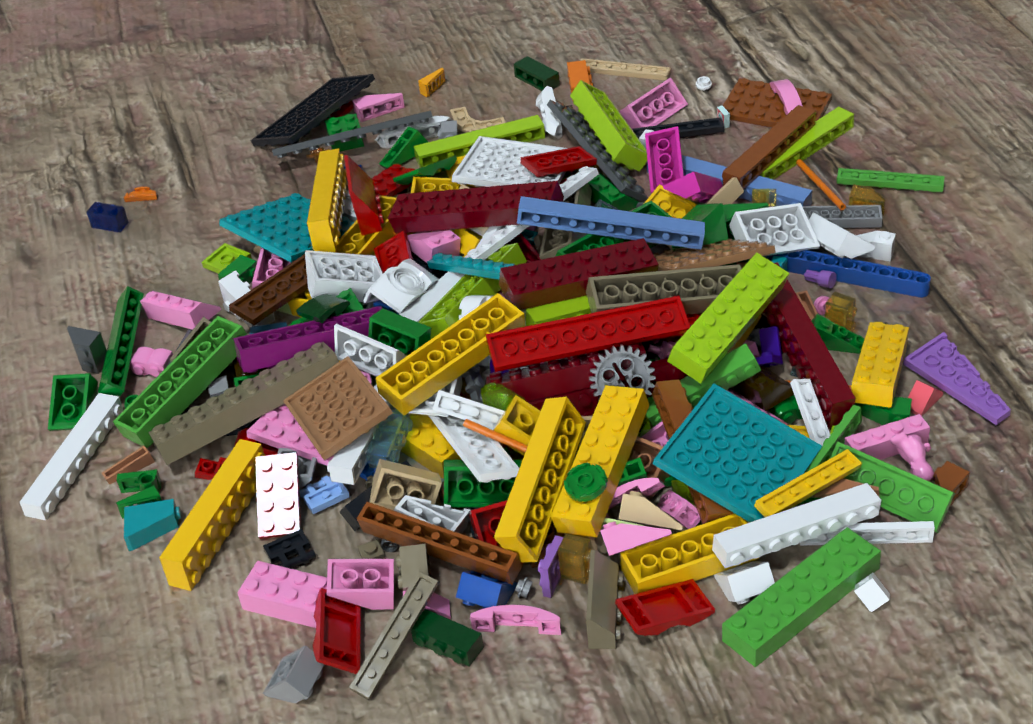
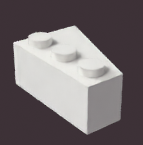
(232, 289)
(438, 515)

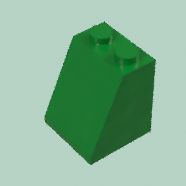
(714, 221)

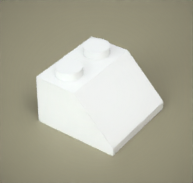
(745, 581)

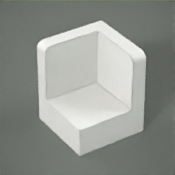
(872, 592)

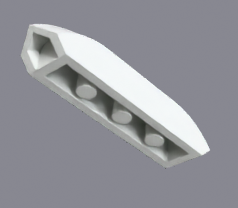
(551, 122)
(427, 129)

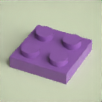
(550, 568)

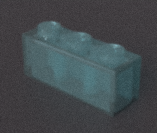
(389, 438)

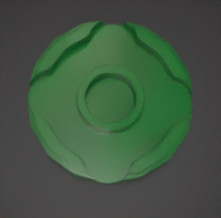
(585, 482)

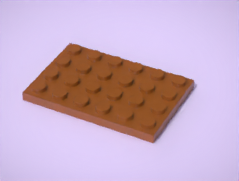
(758, 104)

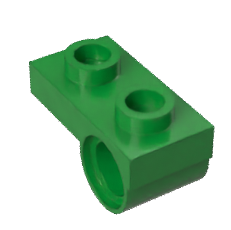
(138, 481)

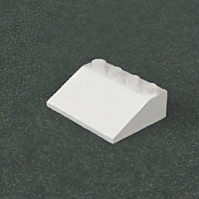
(778, 226)
(336, 272)

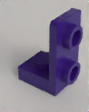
(770, 348)

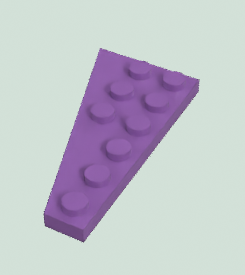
(953, 373)

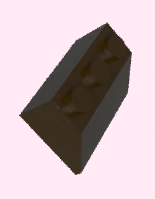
(765, 389)

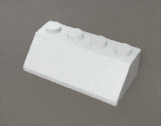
(838, 239)
(364, 351)

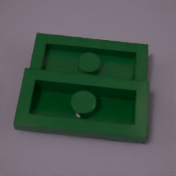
(322, 307)

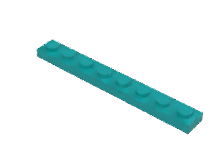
(467, 266)

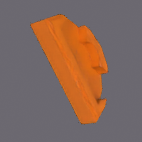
(140, 194)

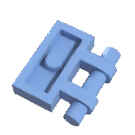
(323, 494)

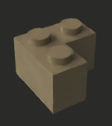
(410, 561)

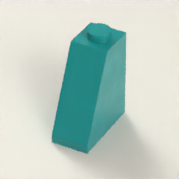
(149, 521)

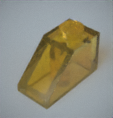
(866, 196)

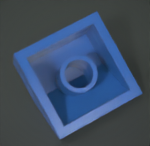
(483, 590)

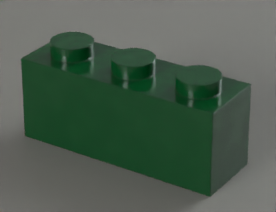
(536, 74)
(447, 637)

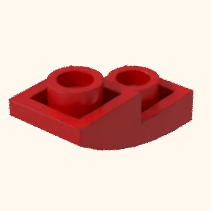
(207, 468)

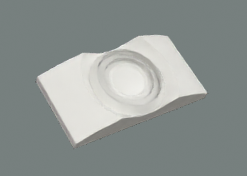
(403, 285)

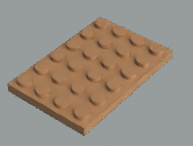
(337, 407)

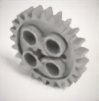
(638, 368)

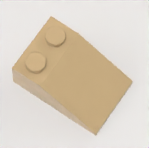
(641, 511)

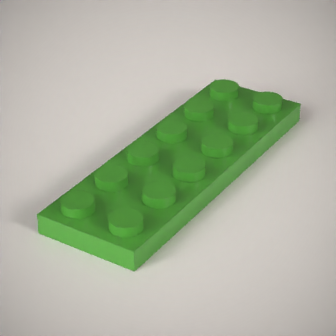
(900, 490)

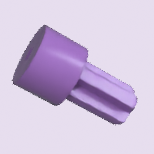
(823, 278)

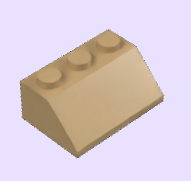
(396, 480)

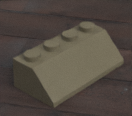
(601, 607)

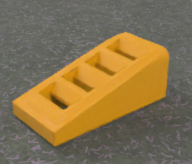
(427, 87)

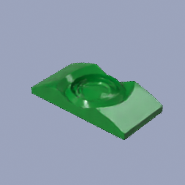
(426, 171)

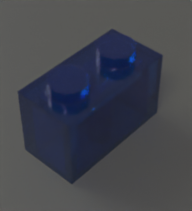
(107, 217)

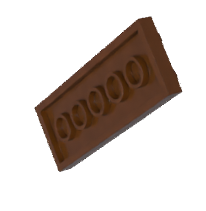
(272, 293)

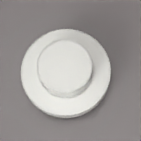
(703, 83)

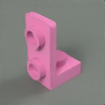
(679, 509)

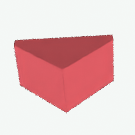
(923, 397)

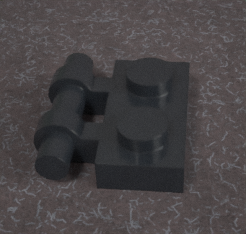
(288, 546)

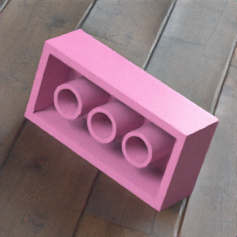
(281, 593)

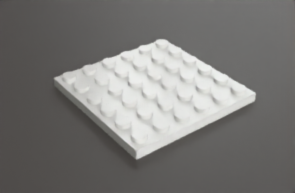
(498, 163)

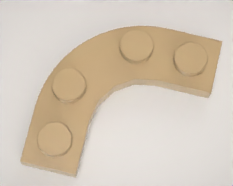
(467, 124)

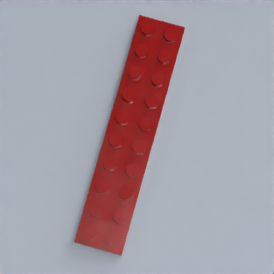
(587, 333)

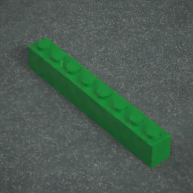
(121, 343)

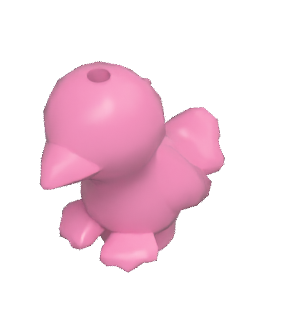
(914, 453)

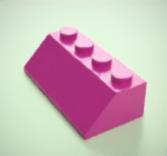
(664, 156)
(695, 187)

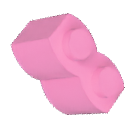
(150, 361)

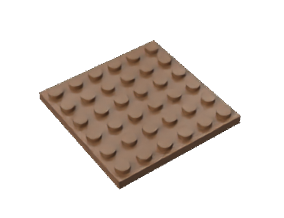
(712, 255)

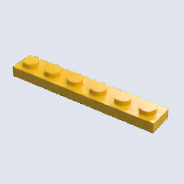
(808, 484)

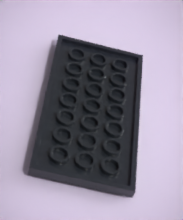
(313, 110)

